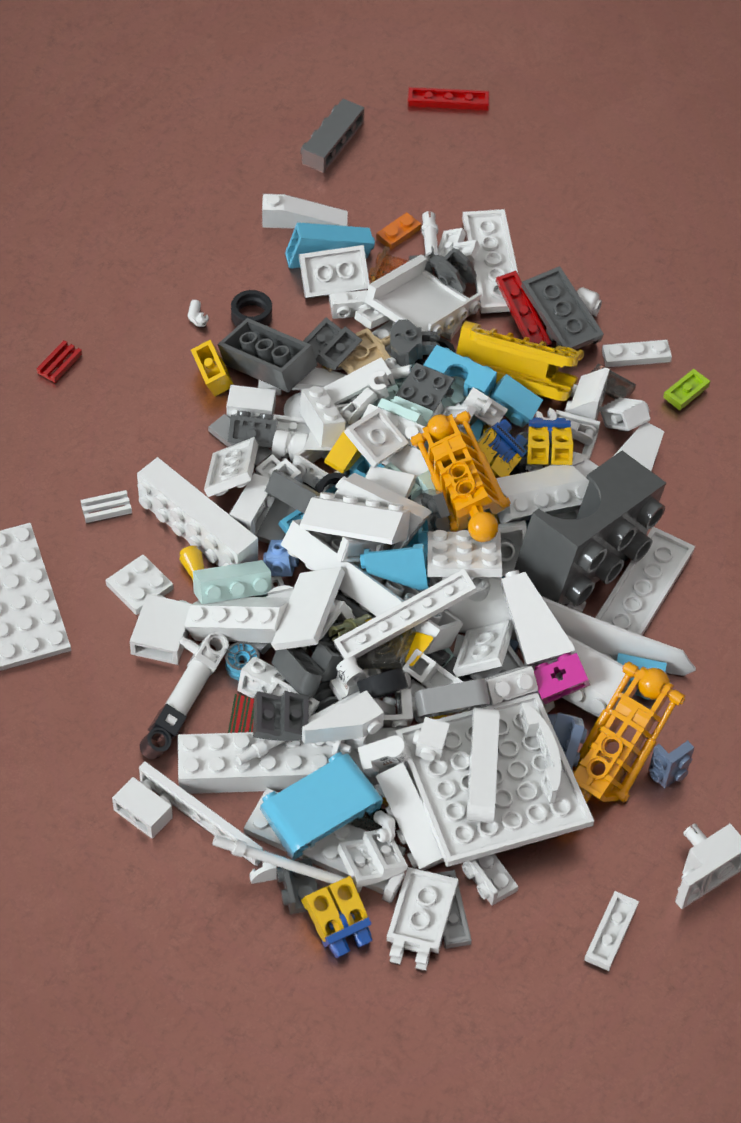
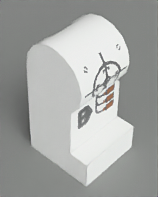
(347, 678)
(382, 754)

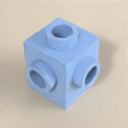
(279, 560)

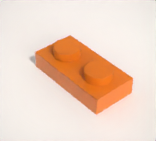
(398, 231)

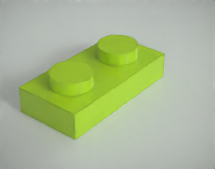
(686, 389)

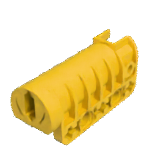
(524, 361)

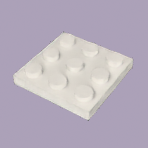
(458, 551)

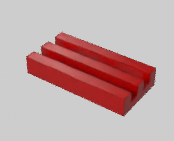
(56, 358)

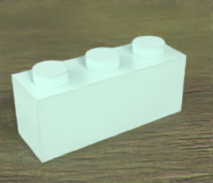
(232, 582)

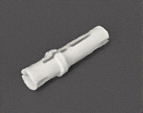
(430, 232)

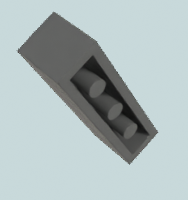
(332, 135)

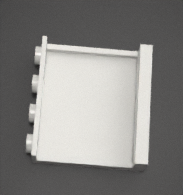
(420, 298)

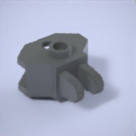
(454, 269)
(410, 342)

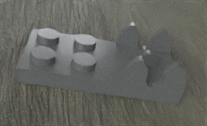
(562, 310)

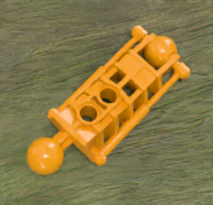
(462, 475)
(652, 684)

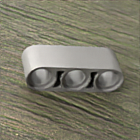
(452, 698)

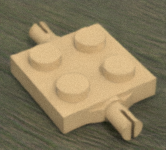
(366, 352)

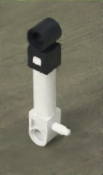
(174, 712)

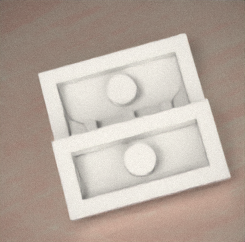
(371, 860)

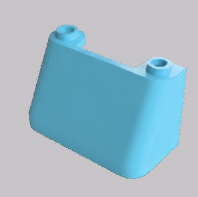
(404, 565)
(320, 804)

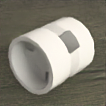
(287, 445)

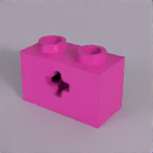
(573, 677)

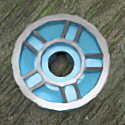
(236, 653)

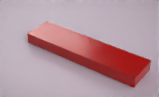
(448, 98)
(522, 308)

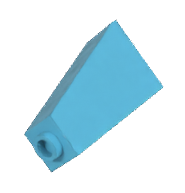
(322, 237)

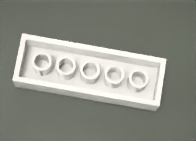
(195, 516)

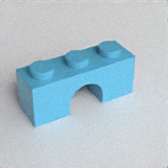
(451, 364)

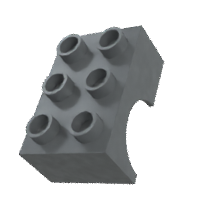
(612, 525)

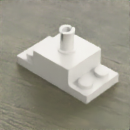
(708, 862)

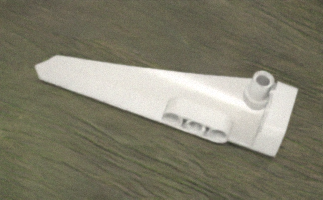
(490, 607)

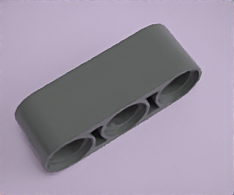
(298, 670)

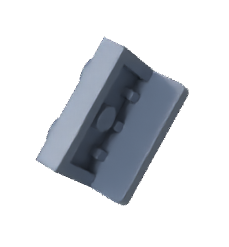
(570, 734)
(672, 766)

